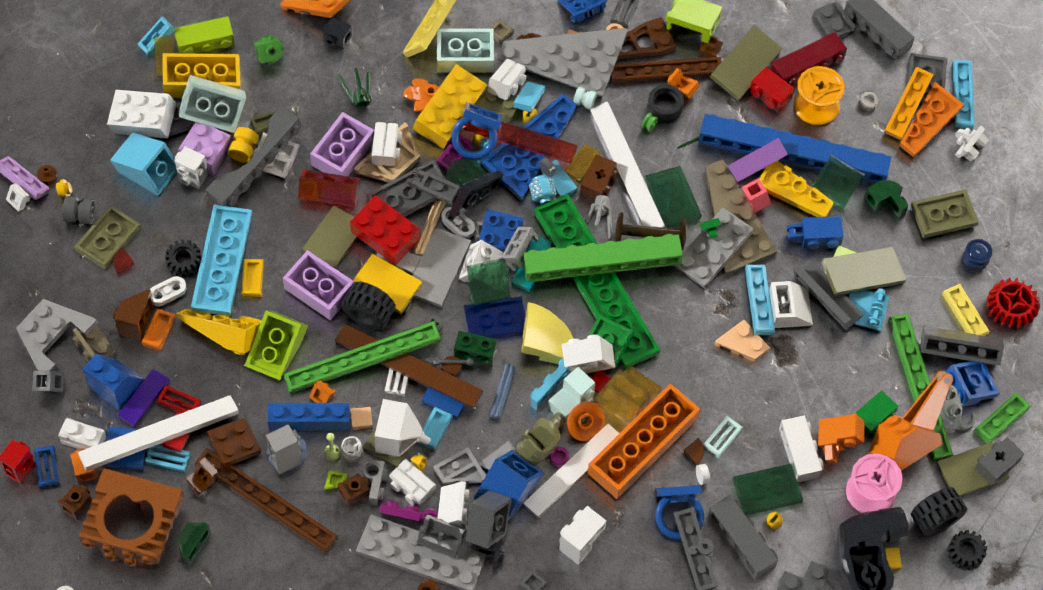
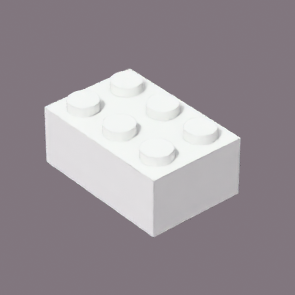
(141, 113)

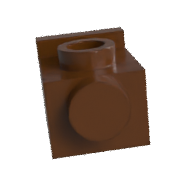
(353, 495)
(75, 507)

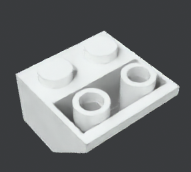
(790, 305)
(454, 504)

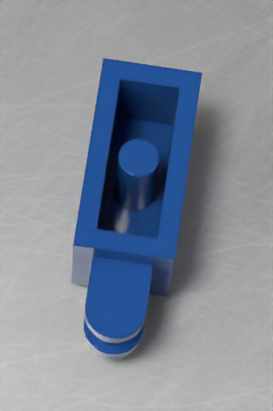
(817, 232)

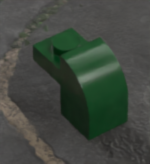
(887, 193)

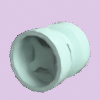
(586, 98)

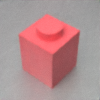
(756, 195)

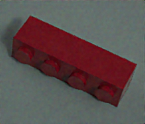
(819, 53)

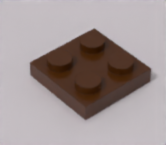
(234, 442)

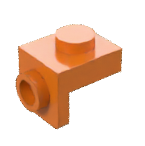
(685, 85)

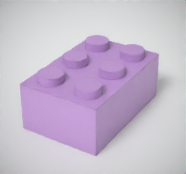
(342, 146)
(317, 284)

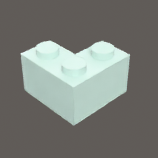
(576, 389)

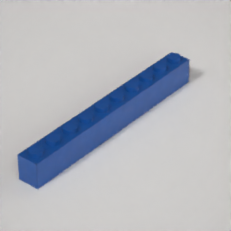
(800, 149)

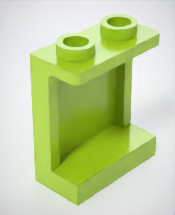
(695, 15)

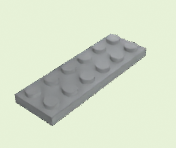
(398, 547)

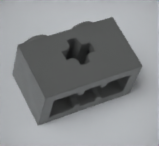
(994, 470)

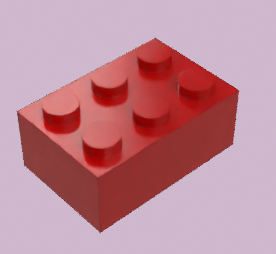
(385, 230)

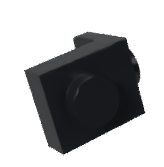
(493, 551)

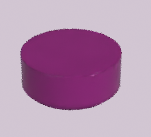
(559, 457)

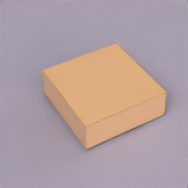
(361, 418)

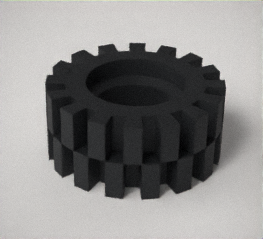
(181, 248)
(959, 558)

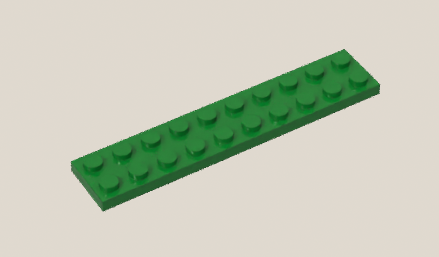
(600, 291)

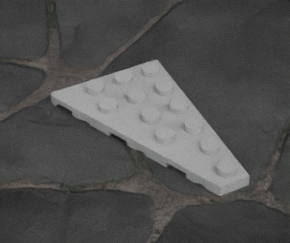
(571, 58)

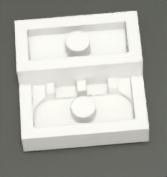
(283, 159)

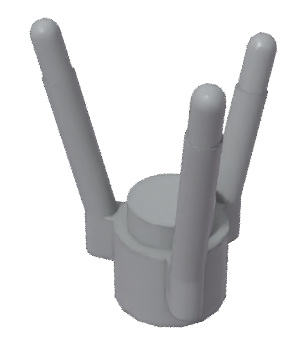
(601, 207)

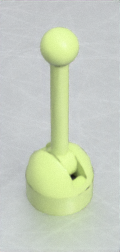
(330, 450)

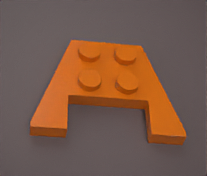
(322, 8)

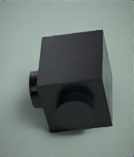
(337, 33)

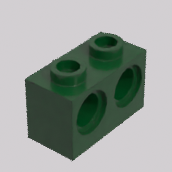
(474, 346)

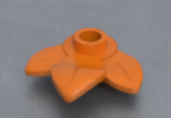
(419, 93)

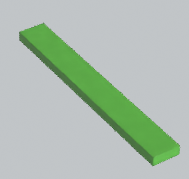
(362, 357)
(917, 374)

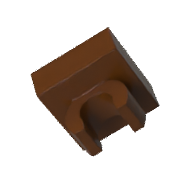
(712, 48)

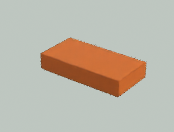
(158, 329)

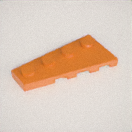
(931, 118)

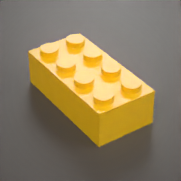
(212, 67)
(448, 105)

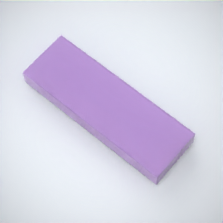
(23, 178)

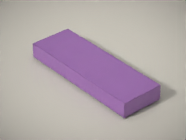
(758, 160)

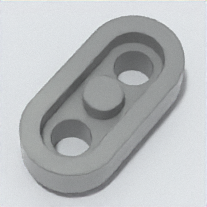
(458, 224)

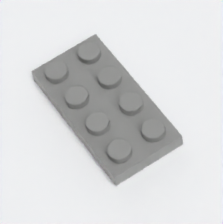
(708, 256)

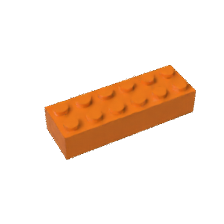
(643, 441)

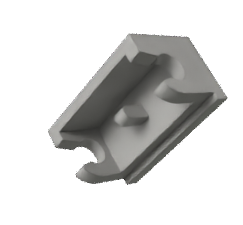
(518, 246)

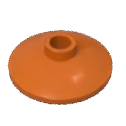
(591, 426)

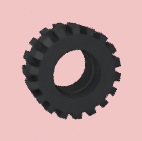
(368, 305)
(938, 511)

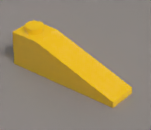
(228, 332)

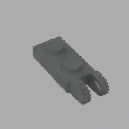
(434, 186)

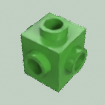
(262, 49)

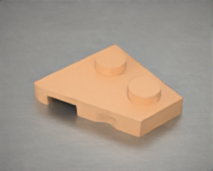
(743, 342)

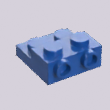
(972, 382)

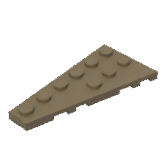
(728, 195)

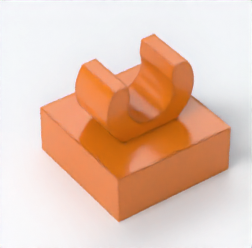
(322, 393)

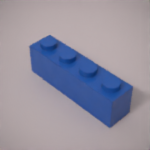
(309, 416)

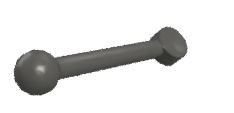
(436, 361)

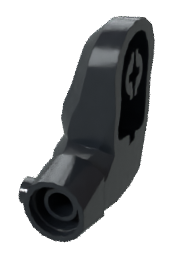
(862, 547)

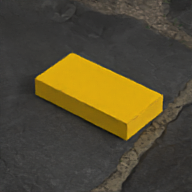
(252, 278)

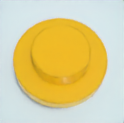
(63, 188)

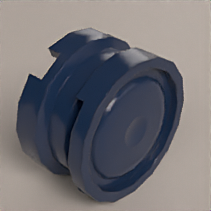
(977, 254)

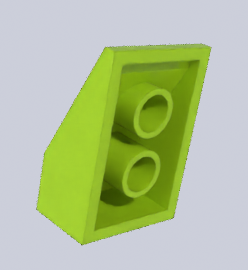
(275, 344)

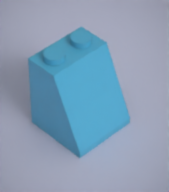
(145, 162)

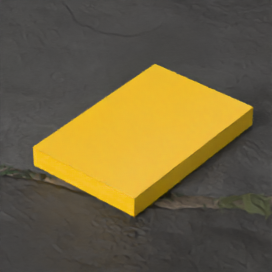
(390, 279)

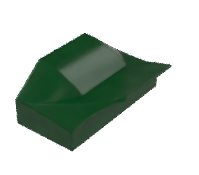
(192, 539)

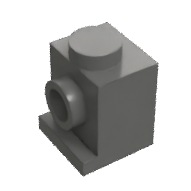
(48, 381)

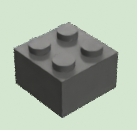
(488, 519)

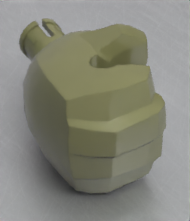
(541, 439)

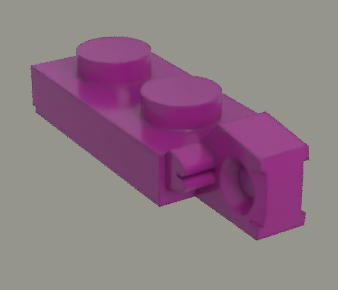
(410, 512)

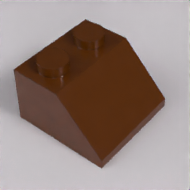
(134, 315)

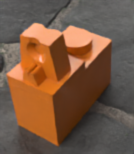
(839, 432)

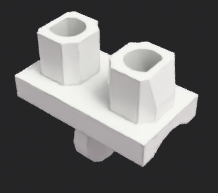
(975, 137)

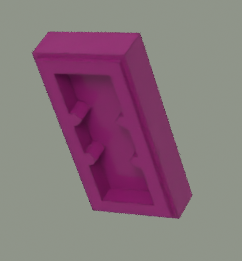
(451, 155)

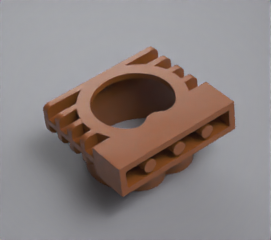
(118, 489)

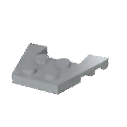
(44, 328)

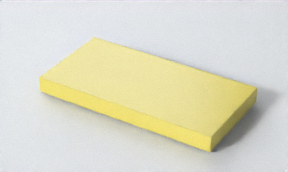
(428, 27)

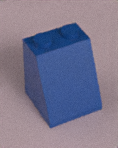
(111, 380)
(511, 477)

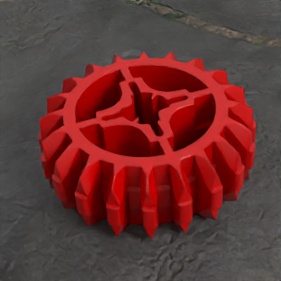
(1004, 295)

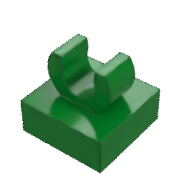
(711, 225)

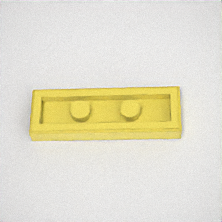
(965, 311)

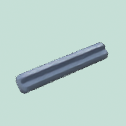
(502, 391)

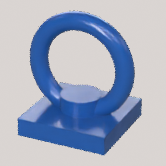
(483, 119)
(677, 494)

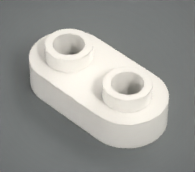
(166, 290)

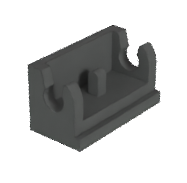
(441, 536)

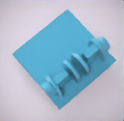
(872, 306)

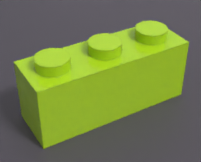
(204, 36)

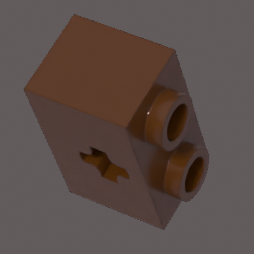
(600, 168)

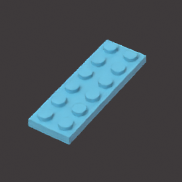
(221, 260)

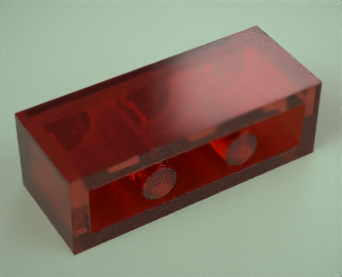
(329, 188)

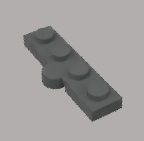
(696, 549)

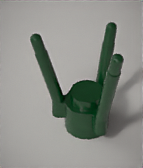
(360, 97)

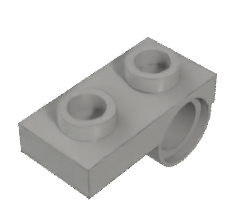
(376, 481)

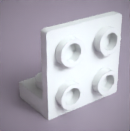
(479, 253)

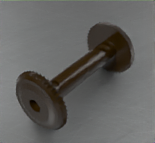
(645, 231)

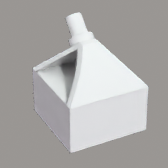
(397, 429)

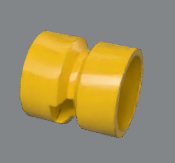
(243, 145)

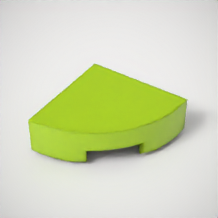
(333, 478)

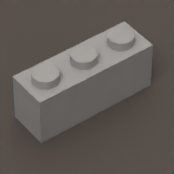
(284, 448)

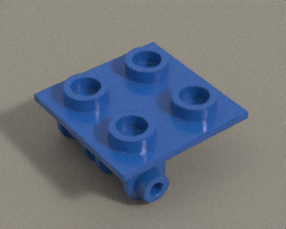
(582, 8)
(499, 228)

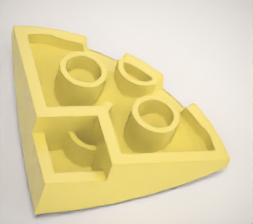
(544, 334)

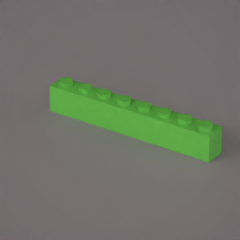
(602, 258)

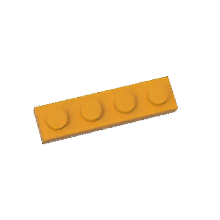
(908, 103)

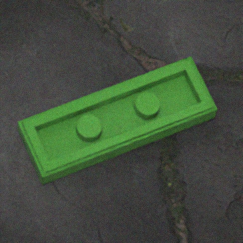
(1002, 418)

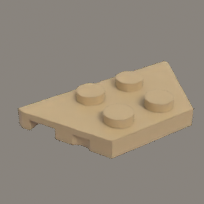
(408, 158)

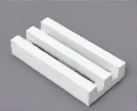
(395, 388)

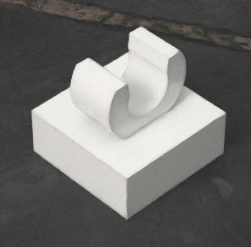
(17, 197)

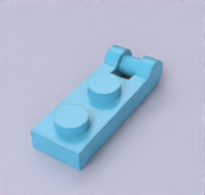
(550, 384)

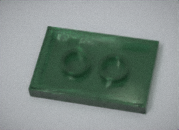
(673, 196)
(767, 489)

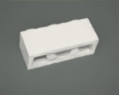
(801, 448)

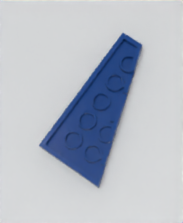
(522, 165)

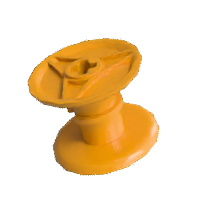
(819, 95)

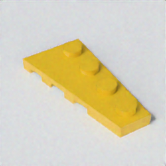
(790, 188)

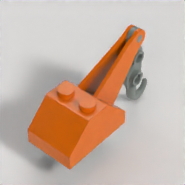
(913, 435)

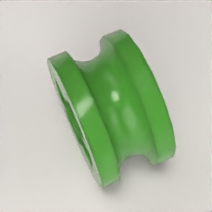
(649, 122)

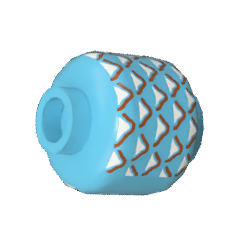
(542, 189)

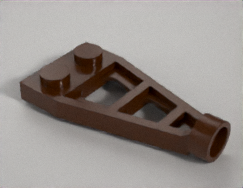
(659, 36)

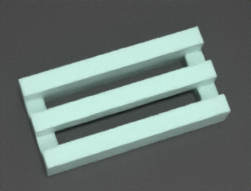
(713, 449)

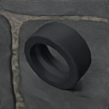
(665, 90)

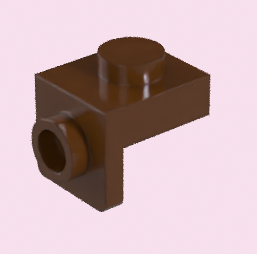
(203, 476)

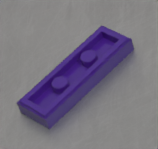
(143, 398)

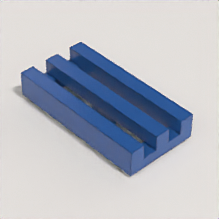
(48, 482)

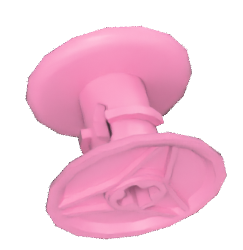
(873, 483)

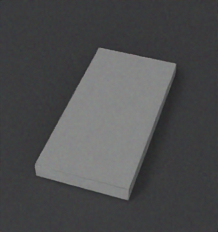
(440, 266)

